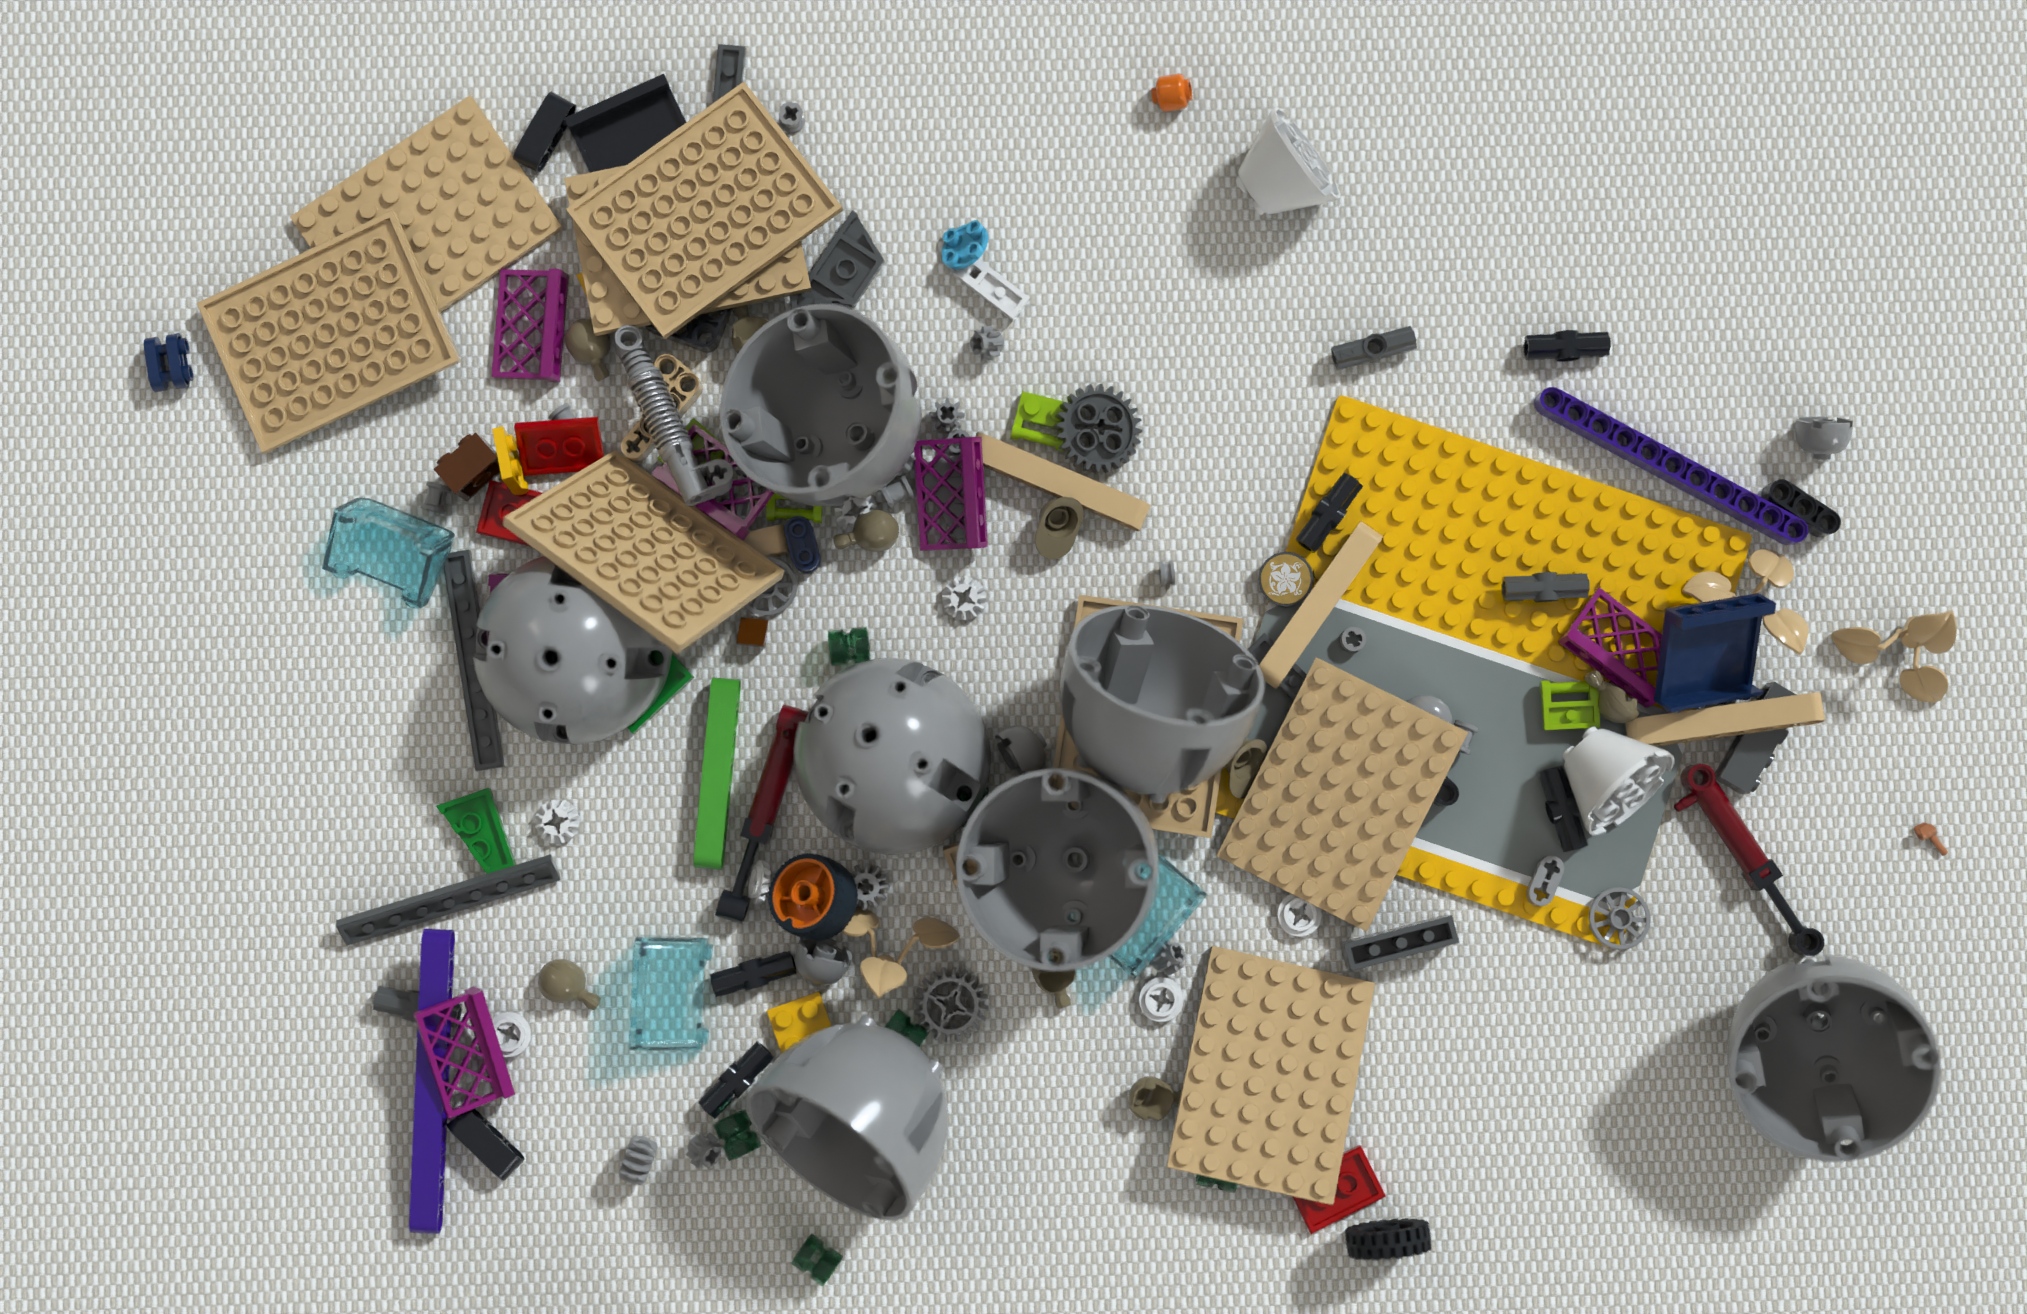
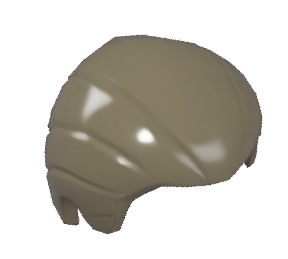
(745, 326)
(588, 347)
(871, 531)
(1612, 700)
(1055, 981)
(565, 982)
(1152, 1098)

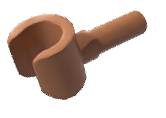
(1927, 831)

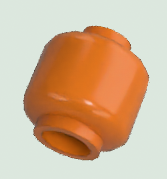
(1172, 92)

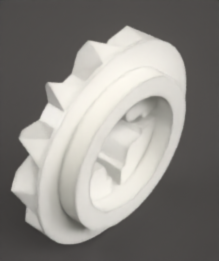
(843, 509)
(951, 601)
(567, 828)
(759, 882)
(1302, 927)
(1166, 1011)
(521, 1029)

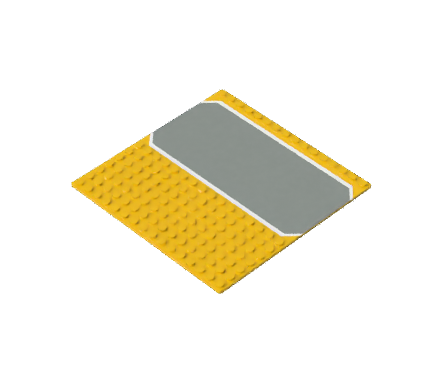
(1439, 627)

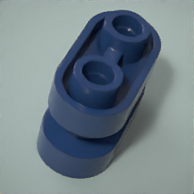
(176, 350)
(802, 544)

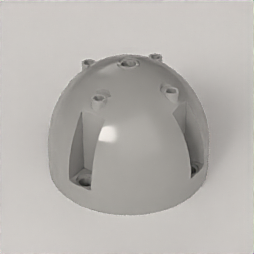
(811, 397)
(585, 633)
(1157, 697)
(890, 798)
(1029, 904)
(1878, 1065)
(856, 1116)

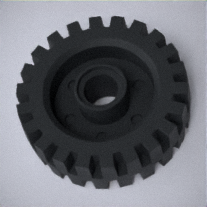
(1388, 1239)

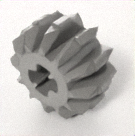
(873, 879)
(638, 1160)

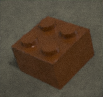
(469, 466)

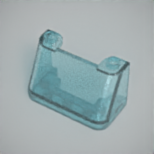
(388, 548)
(1174, 903)
(668, 993)

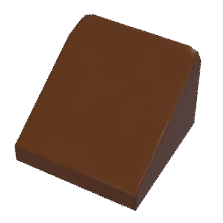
(752, 632)

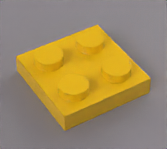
(798, 1019)

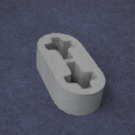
(1538, 879)

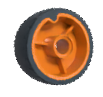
(813, 897)

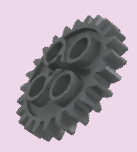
(1097, 404)

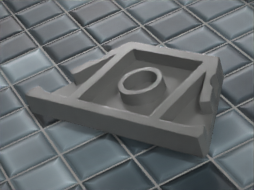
(846, 265)

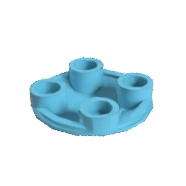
(964, 245)

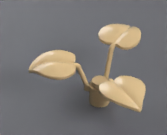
(1775, 568)
(1933, 631)
(882, 972)

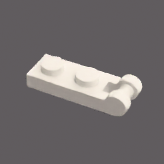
(994, 288)

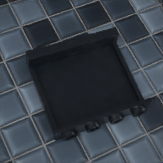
(625, 124)

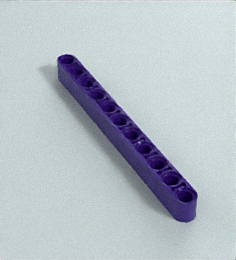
(1683, 466)
(429, 1113)

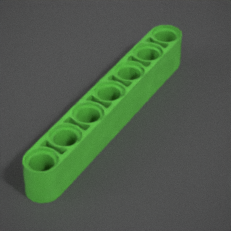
(717, 773)

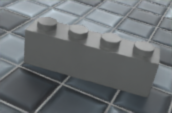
(1752, 751)
(1399, 942)

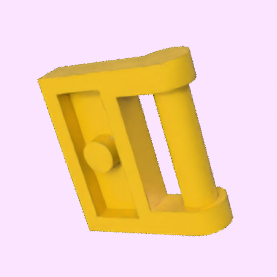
(509, 461)

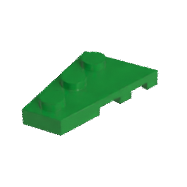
(677, 679)
(481, 829)

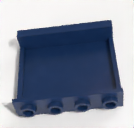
(1710, 652)

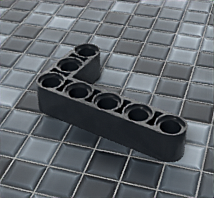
(696, 328)

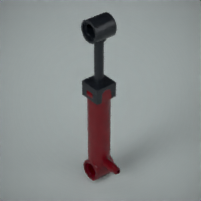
(764, 809)
(1756, 867)

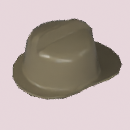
(1058, 527)
(1245, 766)

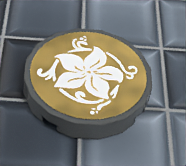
(1286, 578)

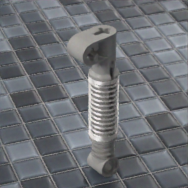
(675, 446)

